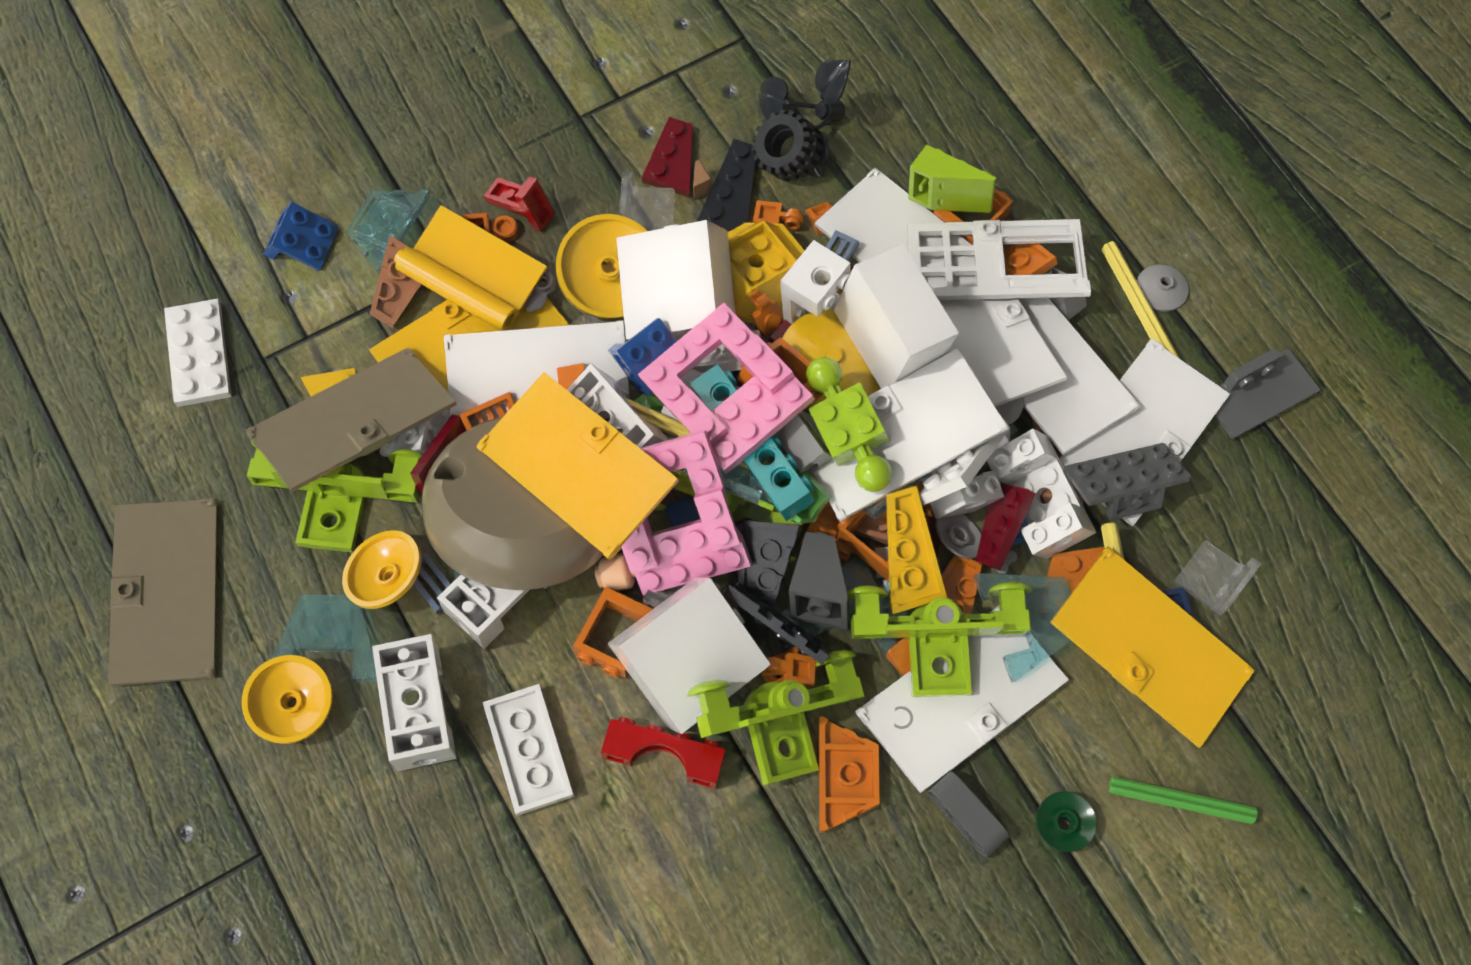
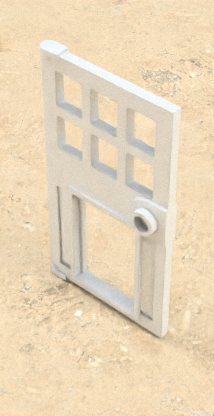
(989, 258)

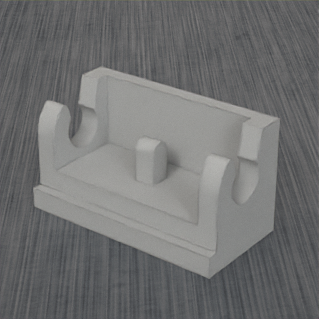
(803, 444)

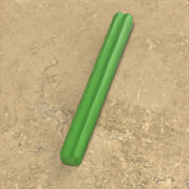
(1183, 800)

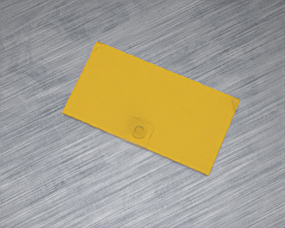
(427, 333)
(577, 465)
(1152, 646)

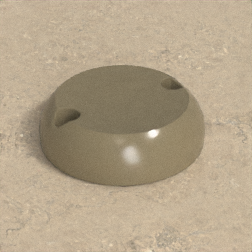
(493, 525)

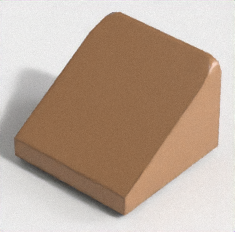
(702, 181)

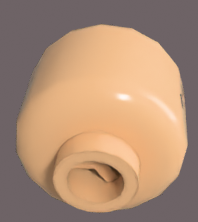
(614, 573)

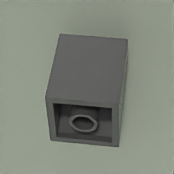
(818, 584)

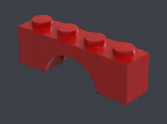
(628, 742)

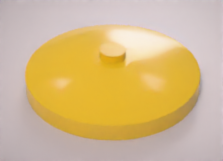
(590, 264)
(828, 338)

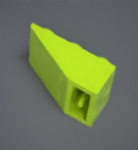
(949, 183)

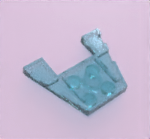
(1043, 603)
(330, 625)

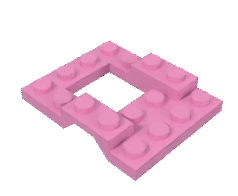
(748, 414)
(693, 548)

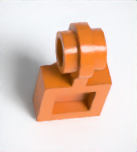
(772, 213)

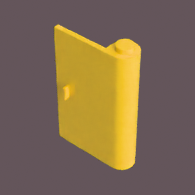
(471, 268)

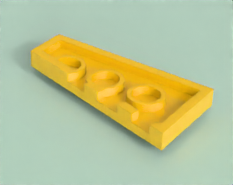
(911, 555)

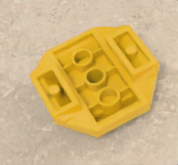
(769, 248)

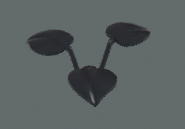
(831, 82)

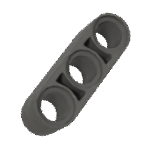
(968, 814)

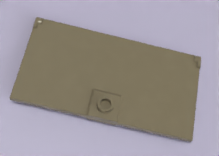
(350, 419)
(163, 592)

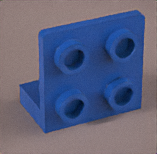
(301, 236)
(642, 351)

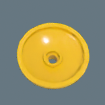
(381, 569)
(271, 688)

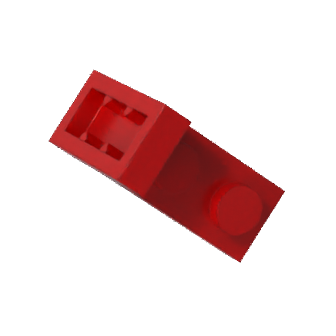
(522, 199)

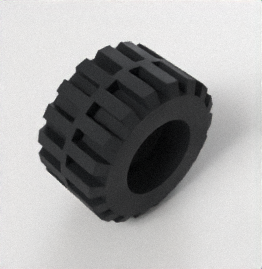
(774, 134)

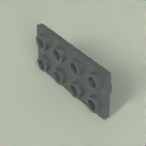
(1263, 391)
(1128, 480)

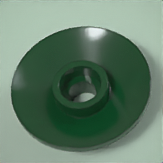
(1077, 813)

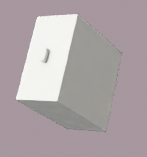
(674, 276)
(894, 316)
(685, 643)

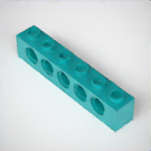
(788, 499)

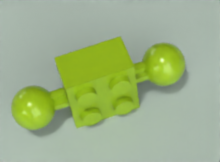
(849, 424)

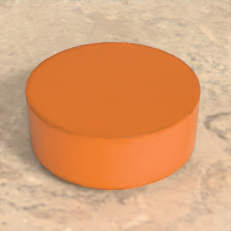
(504, 228)

